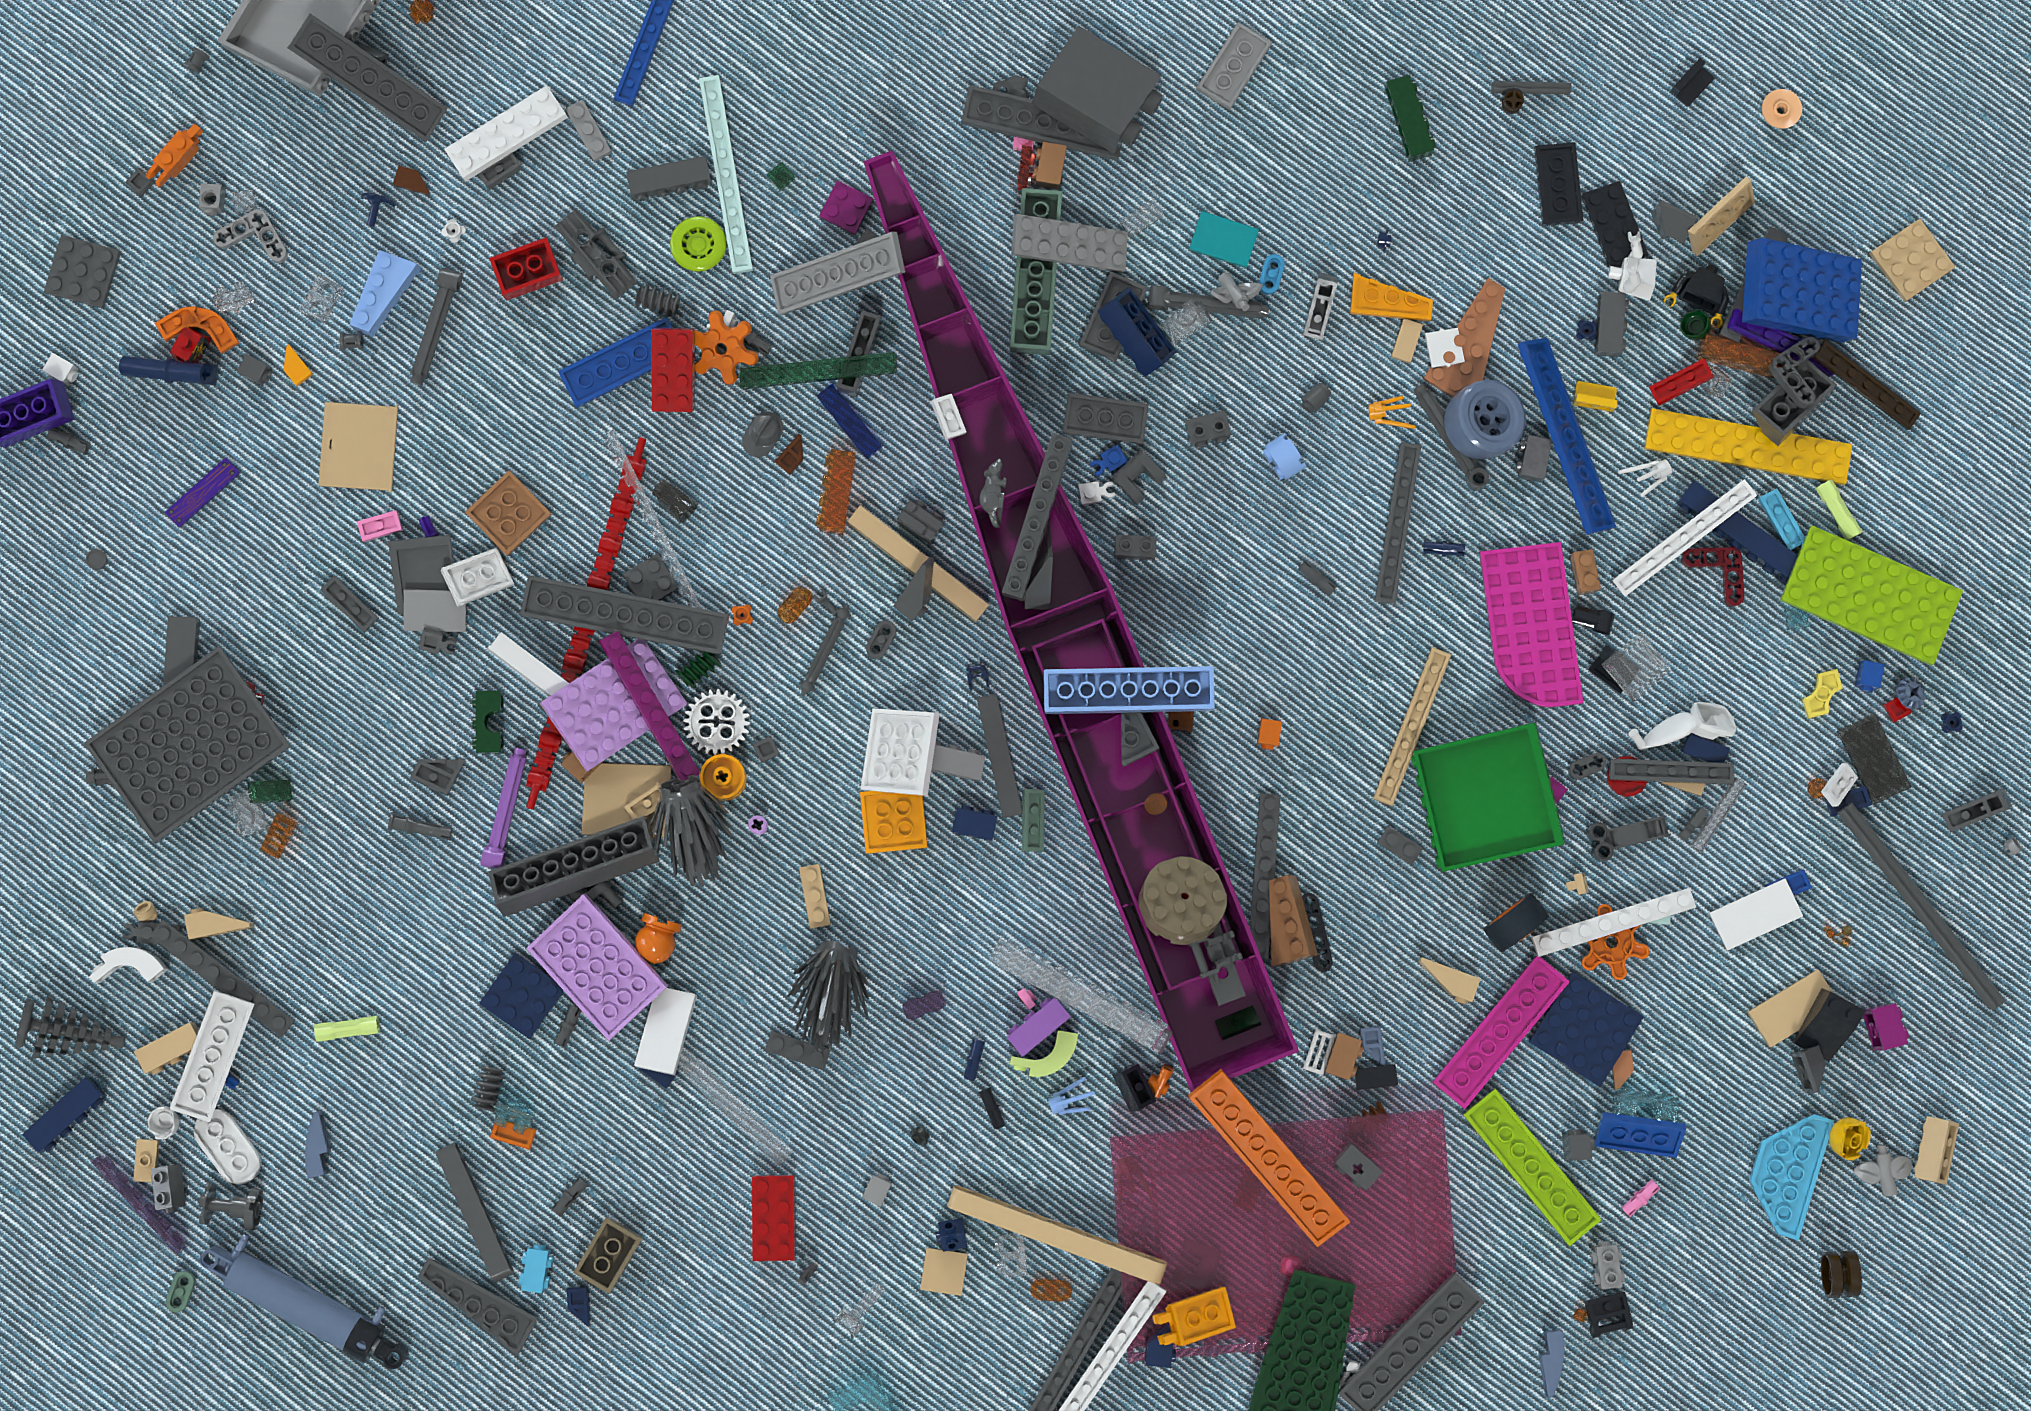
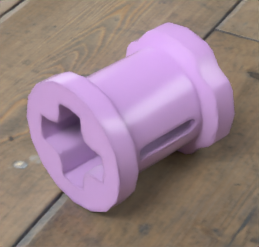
(751, 824)

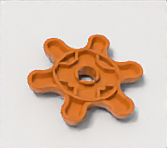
(734, 341)
(1616, 956)

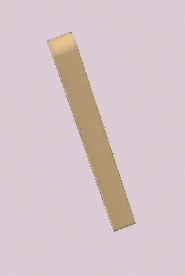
(1057, 1234)

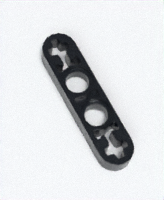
(1319, 932)

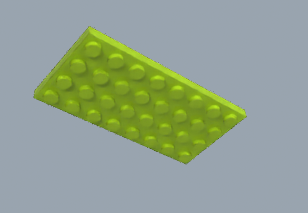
(1871, 595)

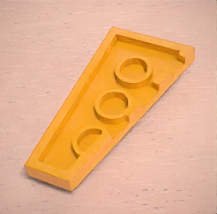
(1381, 300)

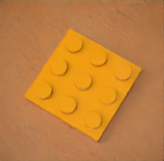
(892, 822)

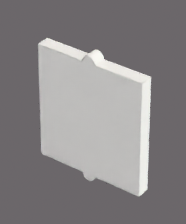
(1441, 342)

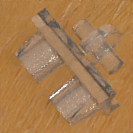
(233, 299)

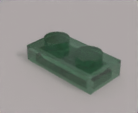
(269, 791)

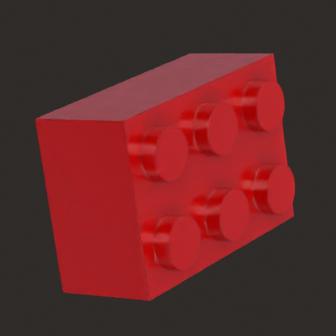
(526, 269)

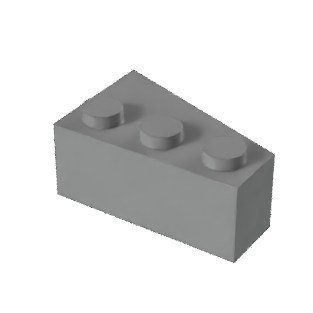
(958, 763)

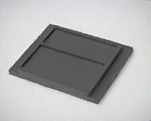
(418, 564)

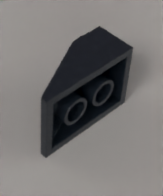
(1828, 1024)

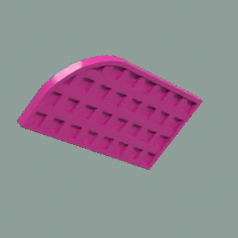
(1532, 623)

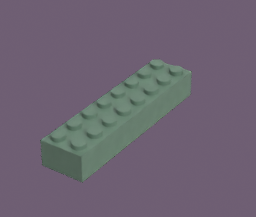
(1035, 283)

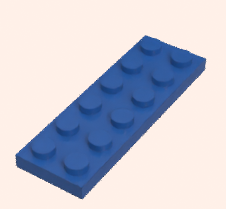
(610, 366)

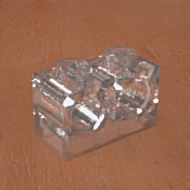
(316, 297)
(1016, 1254)

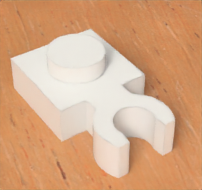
(1091, 492)

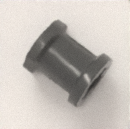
(196, 60)
(351, 340)

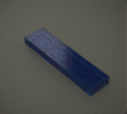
(849, 421)

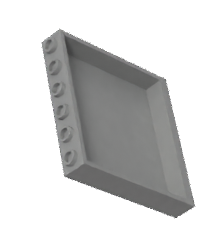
(266, 27)

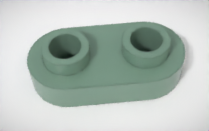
(181, 1291)

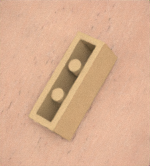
(167, 1049)
(1936, 1150)

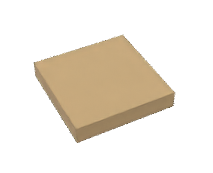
(943, 1271)

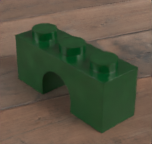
(487, 704)

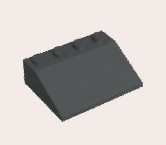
(1039, 586)

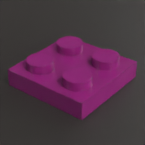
(846, 208)

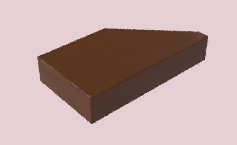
(410, 180)
(791, 456)

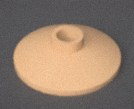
(1787, 102)

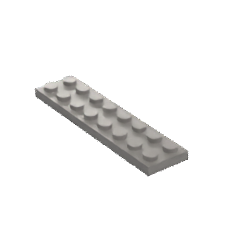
(837, 273)

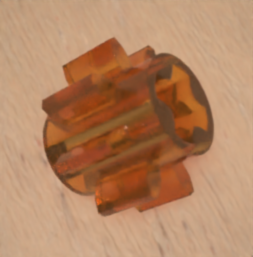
(421, 11)

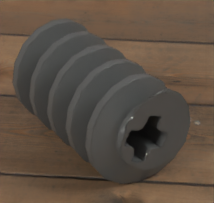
(657, 300)
(488, 1088)

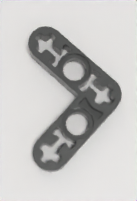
(1789, 366)

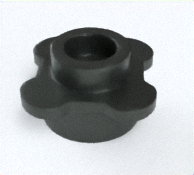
(919, 1136)

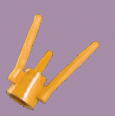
(1378, 410)

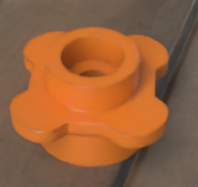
(747, 615)

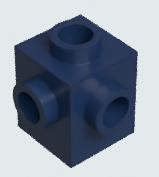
(951, 1235)

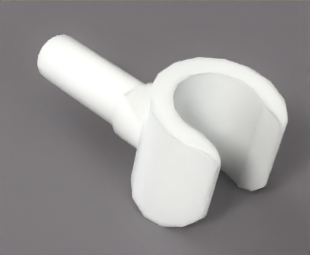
(1352, 1367)

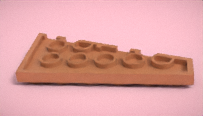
(1475, 337)

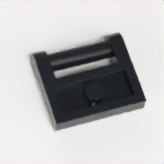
(1607, 1307)

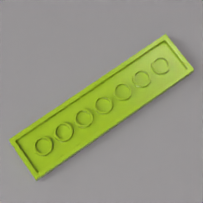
(1532, 1167)

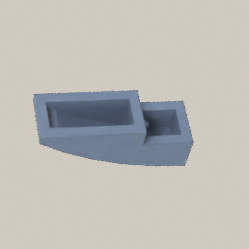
(316, 1145)
(1552, 1361)

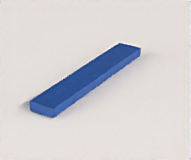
(643, 51)

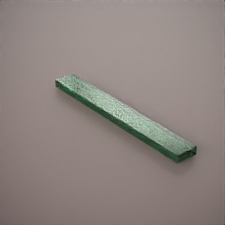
(818, 370)

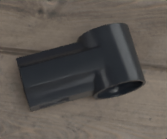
(1599, 620)

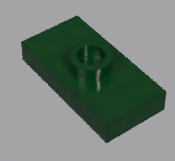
(1238, 1022)

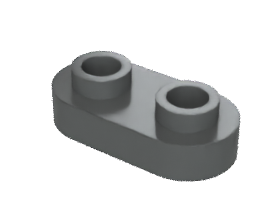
(881, 640)

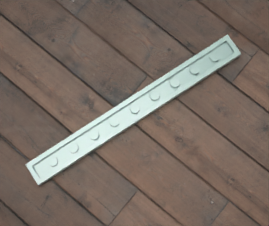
(726, 174)

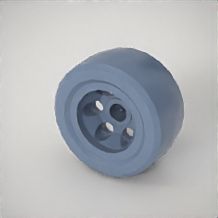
(1470, 429)

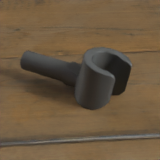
(825, 601)

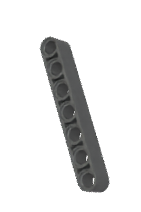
(474, 1212)

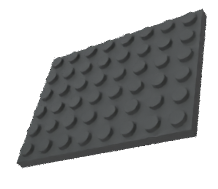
(187, 744)

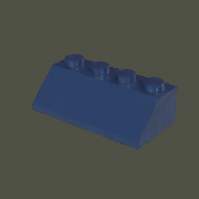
(1136, 331)

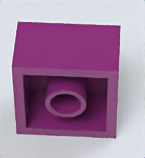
(1885, 1027)

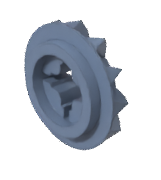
(1903, 692)

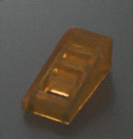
(272, 832)

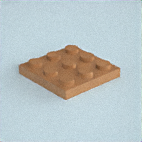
(508, 513)

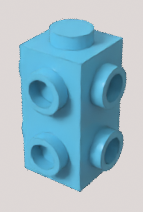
(536, 1262)

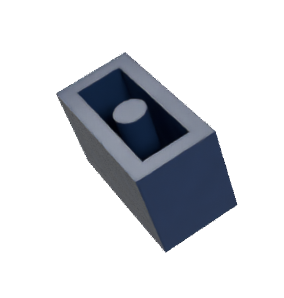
(974, 824)

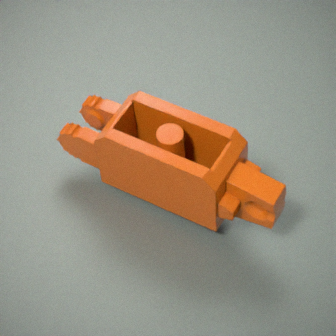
(175, 154)

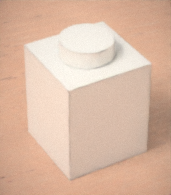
(61, 369)

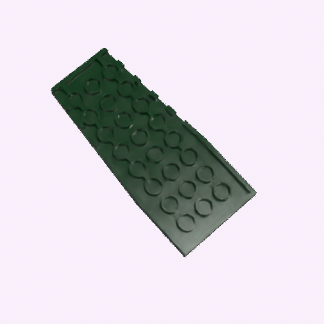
(1305, 1346)

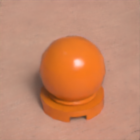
(656, 939)

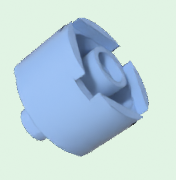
(1284, 456)

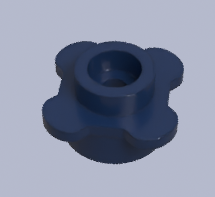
(1384, 240)
(1591, 326)
(1957, 722)

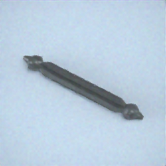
(825, 649)

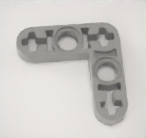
(252, 228)

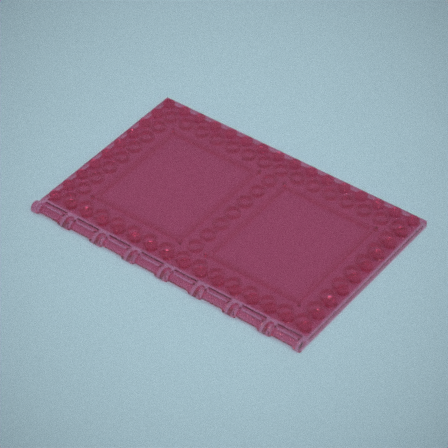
(1220, 1227)

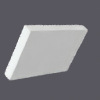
(477, 576)

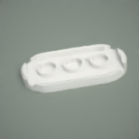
(228, 1148)

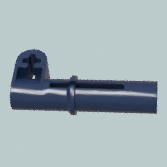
(168, 370)

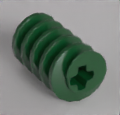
(698, 668)

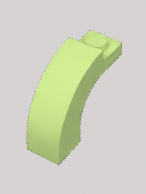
(1060, 1055)

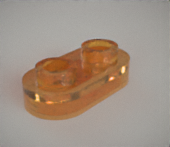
(794, 604)
(1051, 1289)

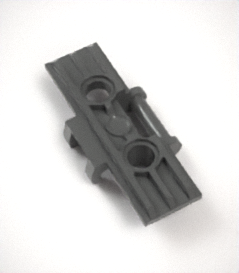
(591, 258)
(1221, 954)

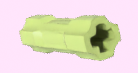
(1831, 496)
(348, 1028)

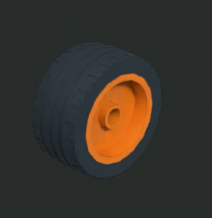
(1516, 922)

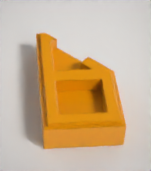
(295, 367)

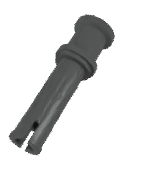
(411, 825)

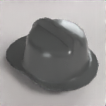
(762, 434)

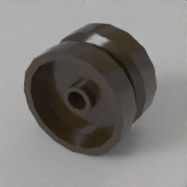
(1841, 1274)

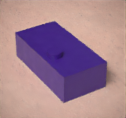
(33, 411)

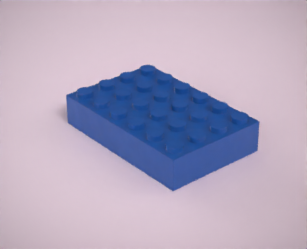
(1802, 290)

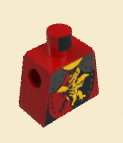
(190, 346)

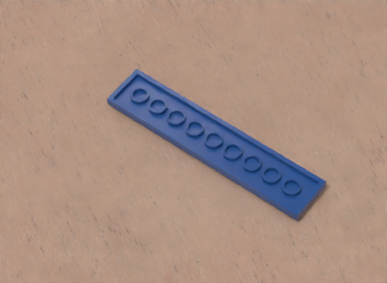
(1566, 436)

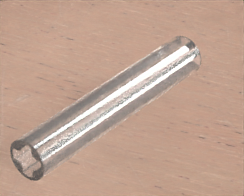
(1718, 815)

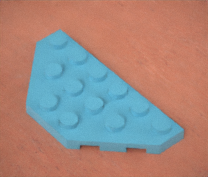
(1788, 1172)

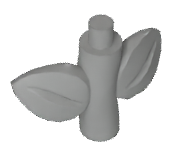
(1238, 294)
(1884, 1170)

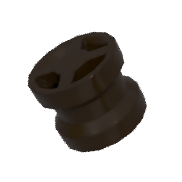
(1513, 97)

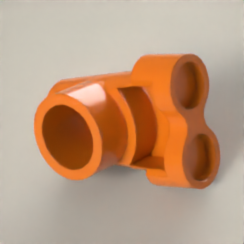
(1159, 1083)

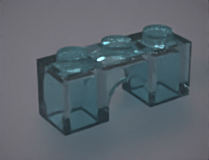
(1662, 1106)

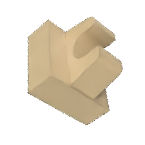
(1580, 884)

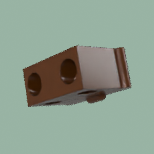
(1185, 721)

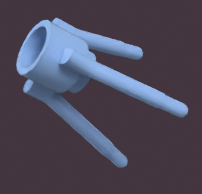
(1059, 1103)

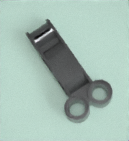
(1626, 835)

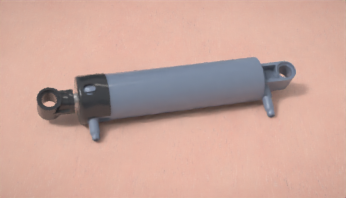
(303, 1306)

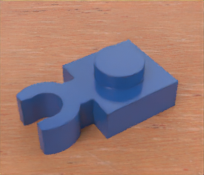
(1111, 459)

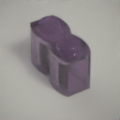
(918, 1007)

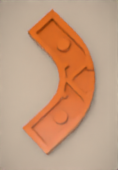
(198, 318)

